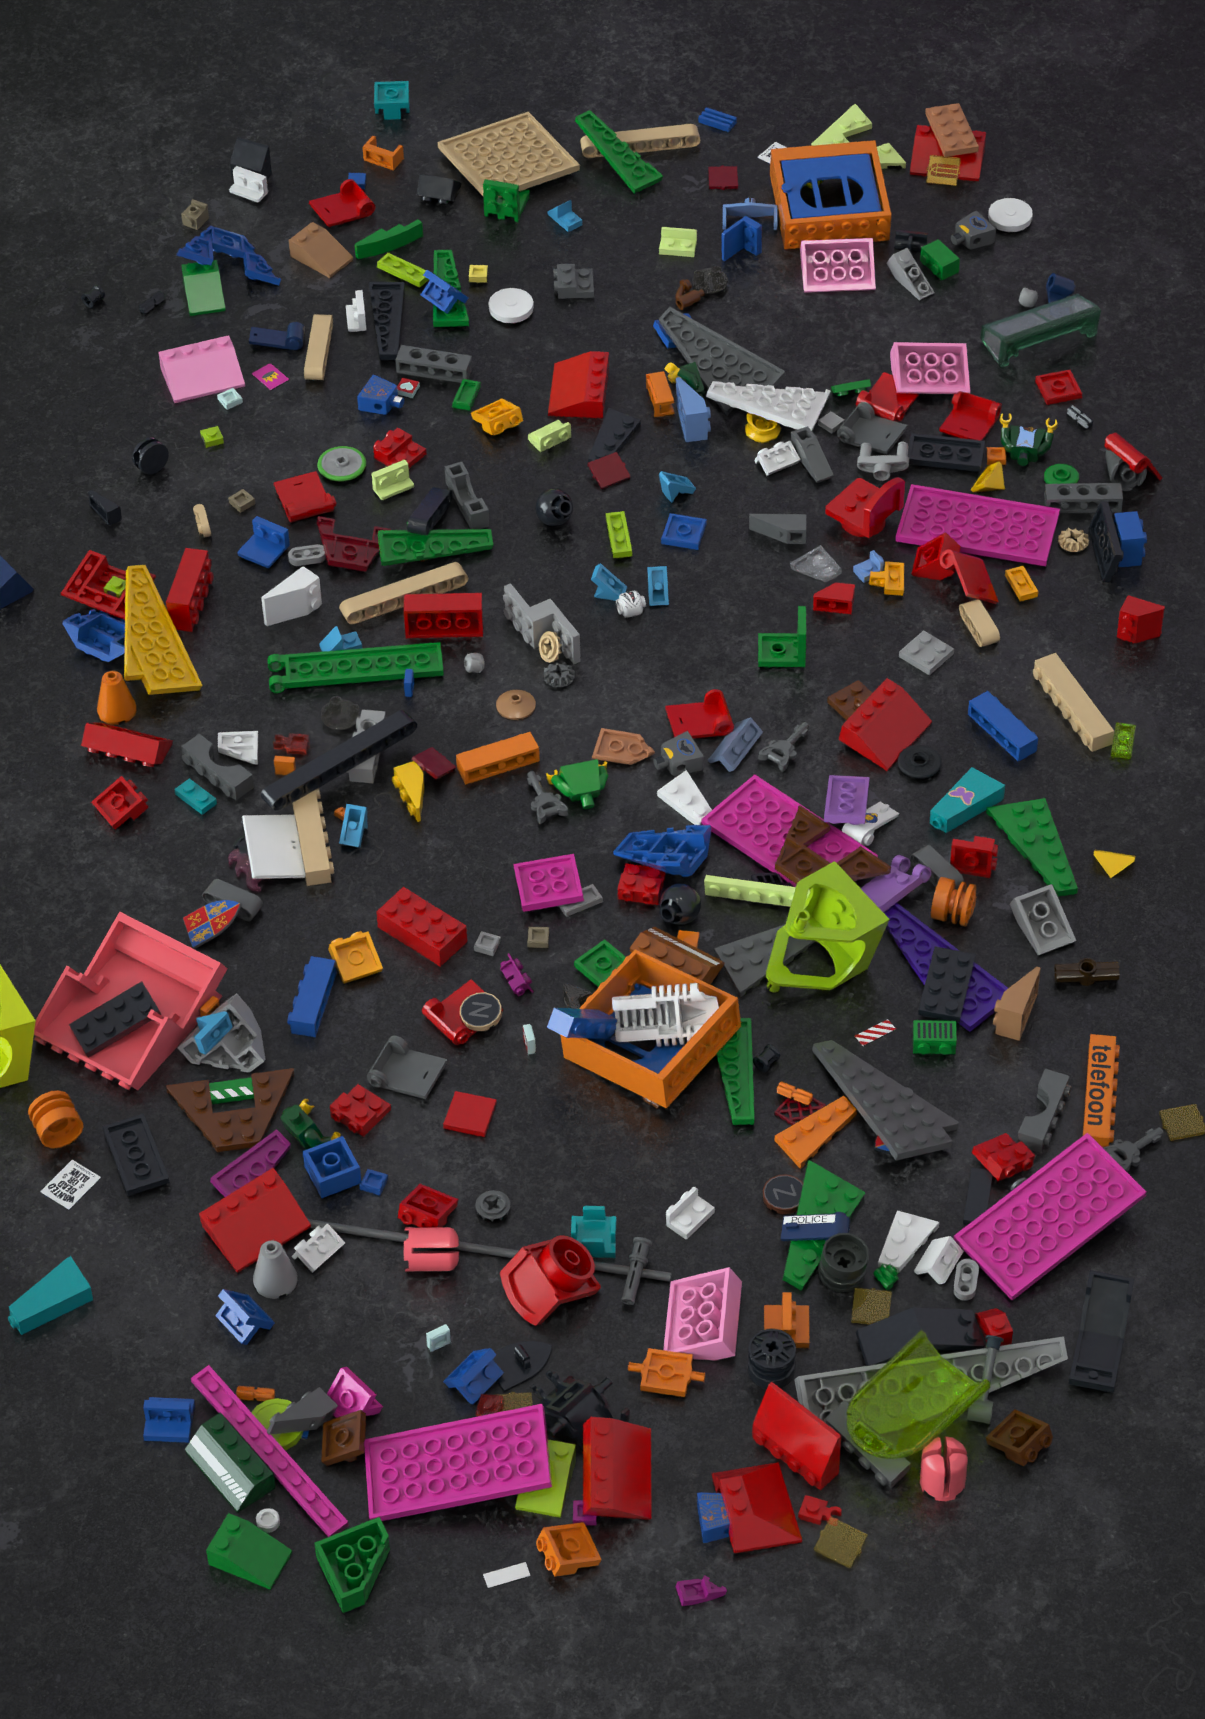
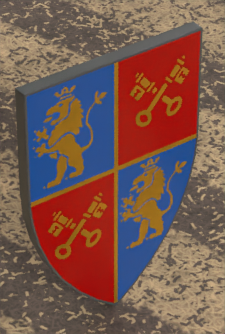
(210, 921)

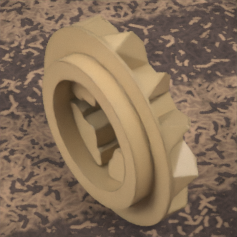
(1070, 544)
(550, 652)

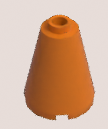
(115, 699)

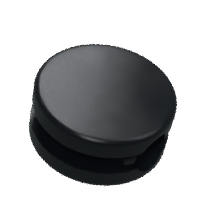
(150, 455)

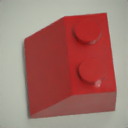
(928, 558)
(1140, 620)

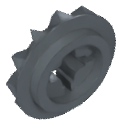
(553, 679)
(491, 1198)

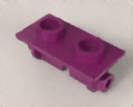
(521, 981)

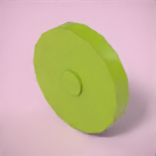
(266, 1411)

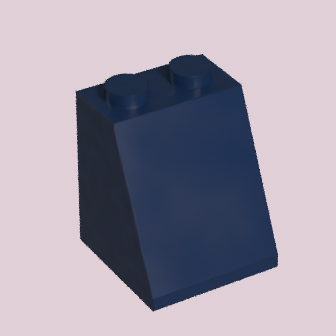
(11, 585)

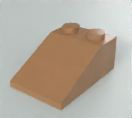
(319, 250)
(1016, 1006)

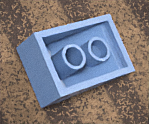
(692, 412)

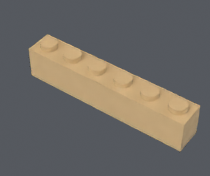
(1073, 702)
(313, 839)

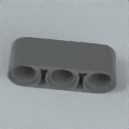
(939, 865)
(222, 890)

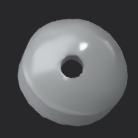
(1028, 297)
(474, 662)

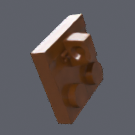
(849, 699)
(343, 1438)

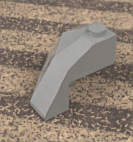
(239, 1048)

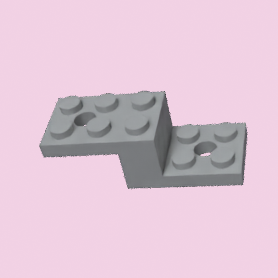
(539, 619)

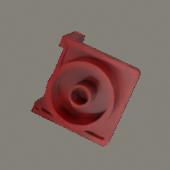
(865, 507)
(548, 1276)

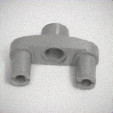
(883, 464)

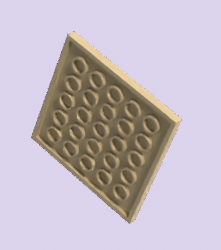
(509, 152)

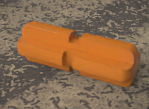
(799, 1094)
(250, 1393)

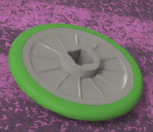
(341, 463)

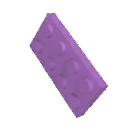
(846, 799)

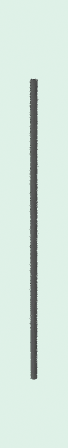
(478, 1248)

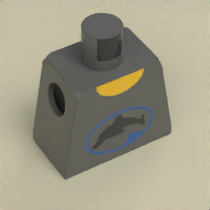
(974, 231)
(680, 755)

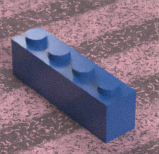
(1003, 726)
(312, 996)
(582, 1023)

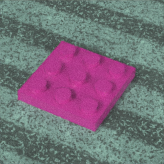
(548, 882)

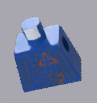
(379, 396)
(712, 1516)

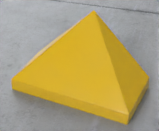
(990, 479)
(1113, 862)

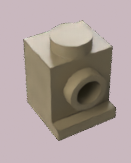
(195, 215)

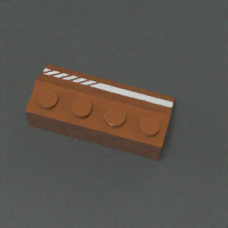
(678, 954)

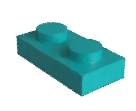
(195, 796)

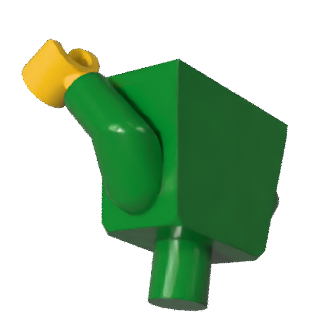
(580, 781)

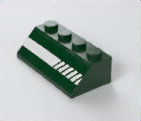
(230, 1463)

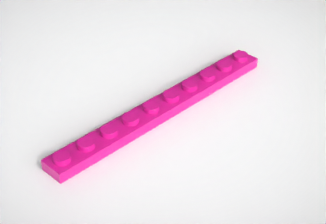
(270, 1452)

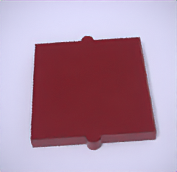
(723, 177)
(609, 470)
(434, 763)

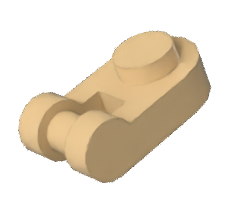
(201, 520)

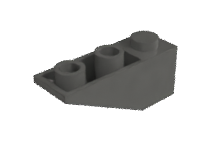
(811, 454)
(782, 527)
(304, 1415)

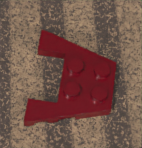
(347, 550)

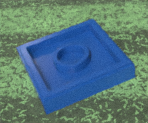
(683, 531)

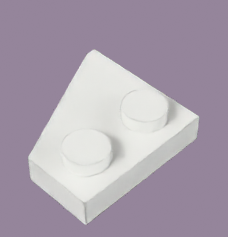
(239, 745)

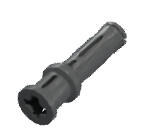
(637, 1261)

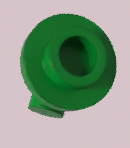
(887, 1275)

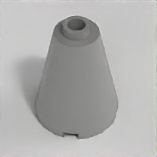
(274, 1271)

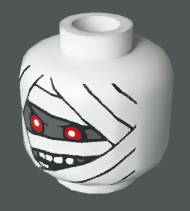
(630, 604)

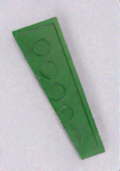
(625, 162)
(446, 269)
(404, 547)
(737, 1074)

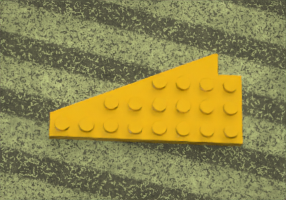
(151, 640)

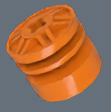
(956, 902)
(55, 1119)

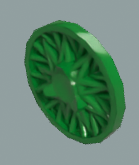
(1061, 474)

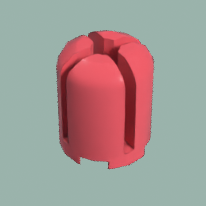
(431, 1238)
(936, 1467)

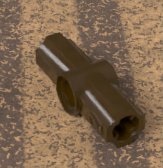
(1086, 971)

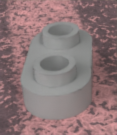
(307, 555)
(966, 1281)

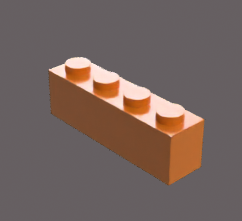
(497, 757)

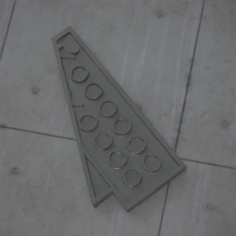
(717, 356)
(895, 1113)

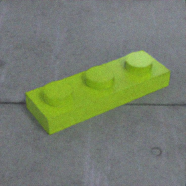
(402, 269)
(618, 534)

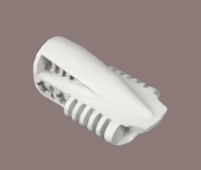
(663, 1014)

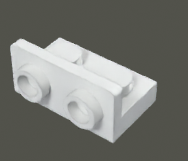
(249, 184)
(356, 313)
(777, 458)
(688, 1213)
(319, 1247)

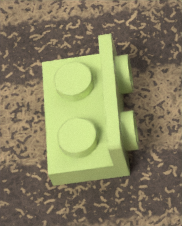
(678, 241)
(550, 435)
(392, 480)

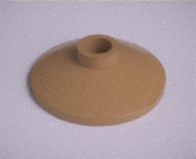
(515, 704)

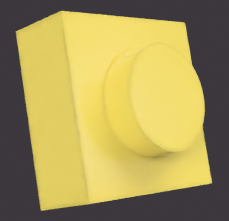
(478, 273)

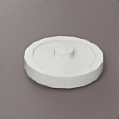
(1010, 214)
(511, 305)

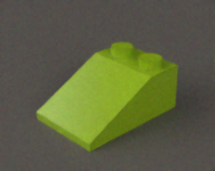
(552, 1500)

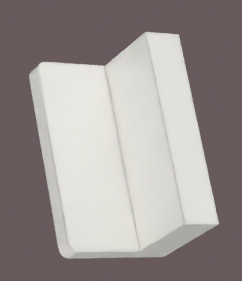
(940, 1259)

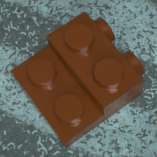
(1020, 1437)

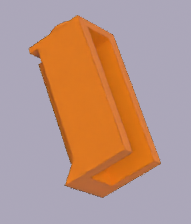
(660, 394)

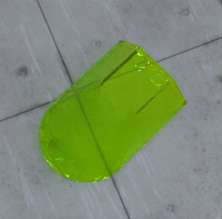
(910, 1401)

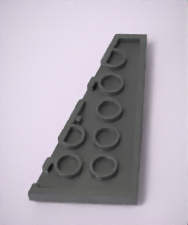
(749, 957)

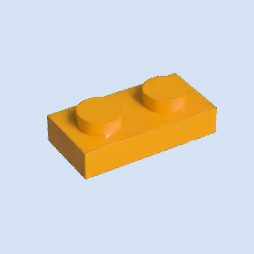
(1021, 583)

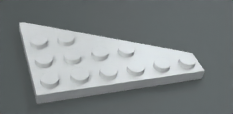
(786, 406)

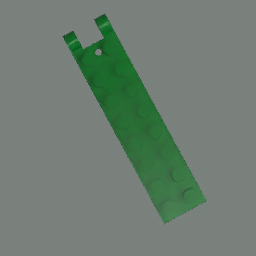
(355, 665)

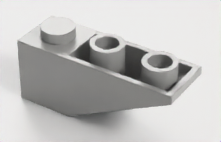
(909, 274)

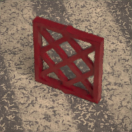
(788, 1101)

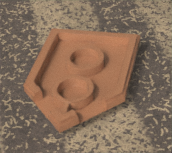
(621, 747)

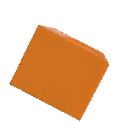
(381, 156)

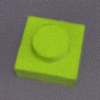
(212, 436)
(115, 587)

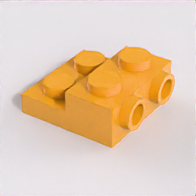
(498, 416)
(355, 956)

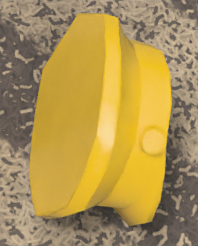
(761, 429)

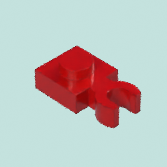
(816, 1510)

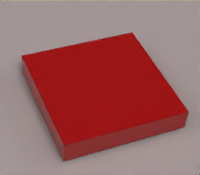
(1058, 387)
(470, 1114)

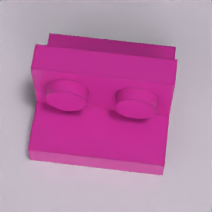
(352, 1395)

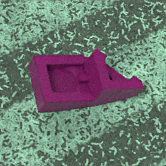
(698, 1591)

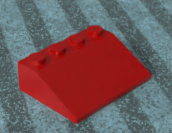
(927, 144)
(580, 386)
(885, 725)
(253, 1216)
(797, 1437)
(616, 1469)

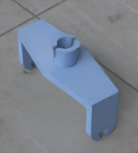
(750, 209)

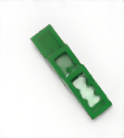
(386, 241)

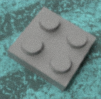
(926, 652)

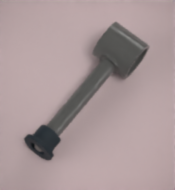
(982, 1408)

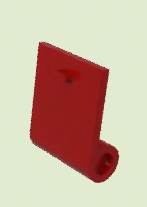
(344, 206)
(886, 400)
(971, 416)
(1130, 455)
(304, 497)
(971, 574)
(702, 718)
(446, 1014)

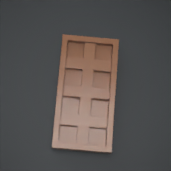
(951, 130)

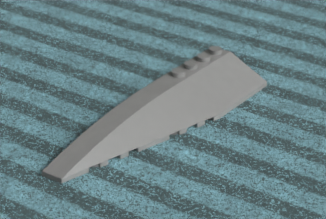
(827, 1390)

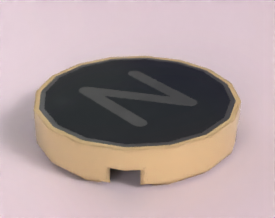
(480, 1011)

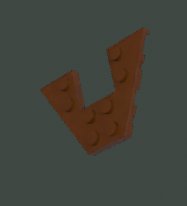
(799, 861)
(236, 1127)

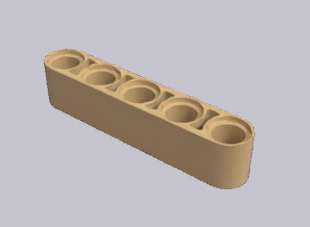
(318, 347)

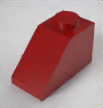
(835, 598)
(995, 1323)

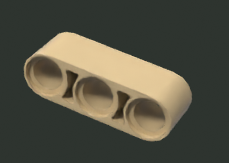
(979, 623)

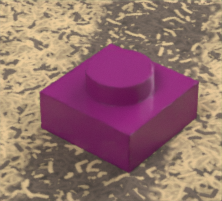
(578, 1516)

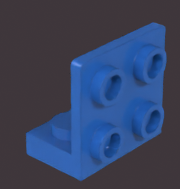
(743, 234)
(266, 543)

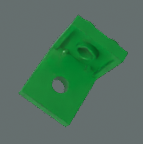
(510, 204)
(792, 646)

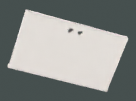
(273, 846)

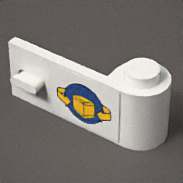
(875, 817)

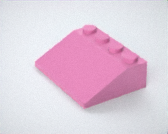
(837, 265)
(930, 368)
(201, 369)
(704, 1315)

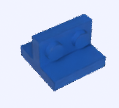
(441, 293)
(242, 1315)
(475, 1374)
(168, 1419)

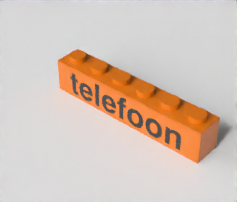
(1100, 1087)

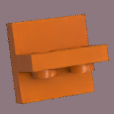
(790, 1319)

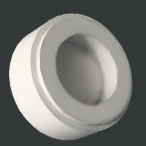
(268, 1520)

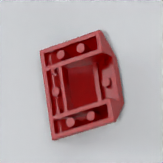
(88, 584)
(757, 1507)

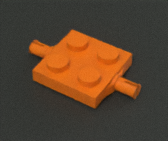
(666, 1372)

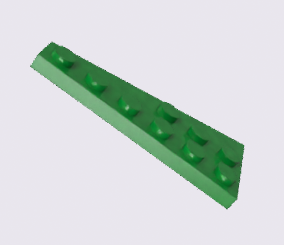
(1037, 839)
(820, 1194)

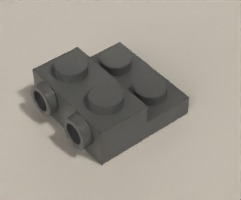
(573, 282)

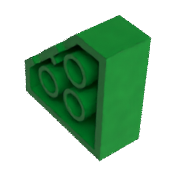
(353, 1561)

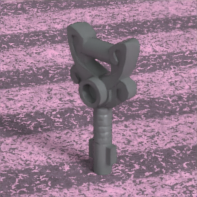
(783, 748)
(545, 803)
(1130, 1151)

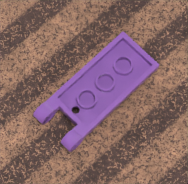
(892, 887)

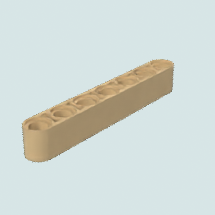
(650, 139)
(392, 596)

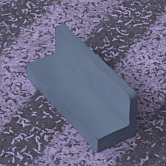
(736, 744)

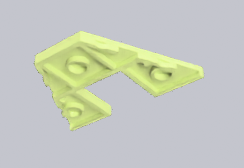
(854, 122)

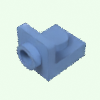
(873, 564)

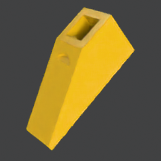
(410, 782)

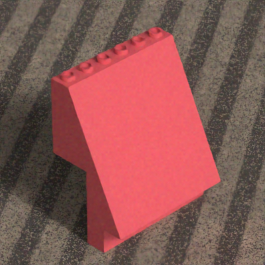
(132, 953)

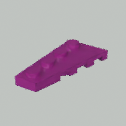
(251, 1164)

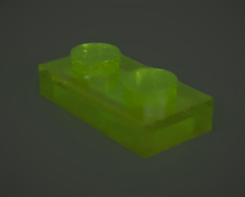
(1123, 740)

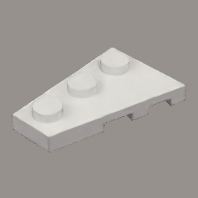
(685, 798)
(904, 1239)

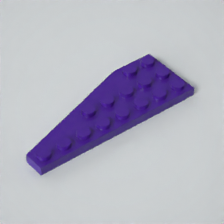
(918, 944)

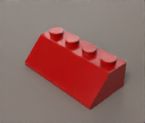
(125, 743)

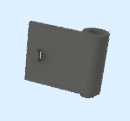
(865, 427)
(405, 1069)

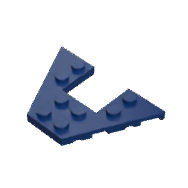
(234, 244)

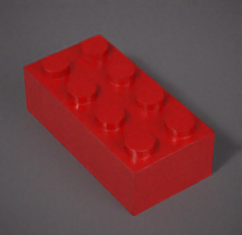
(189, 589)
(443, 615)
(422, 926)

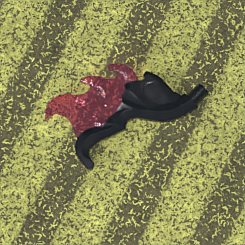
(241, 855)

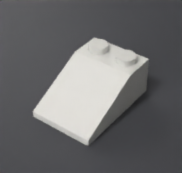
(292, 597)

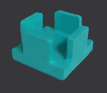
(391, 98)
(595, 1231)

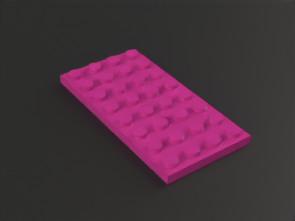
(979, 524)
(758, 821)
(1049, 1216)
(457, 1463)

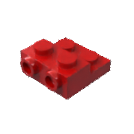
(398, 447)
(120, 802)
(974, 857)
(641, 884)
(359, 1110)
(1004, 1156)
(426, 1207)

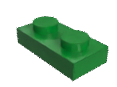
(858, 386)

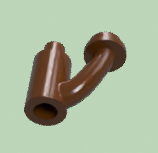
(689, 298)

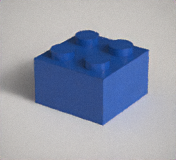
(1132, 538)
(332, 1167)

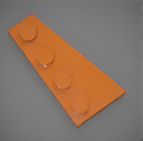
(809, 1134)

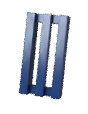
(717, 119)

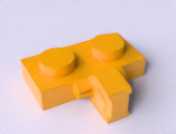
(891, 578)

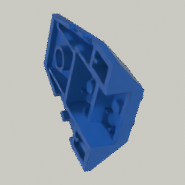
(97, 634)
(669, 851)

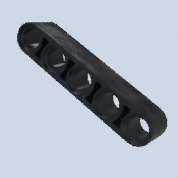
(429, 511)

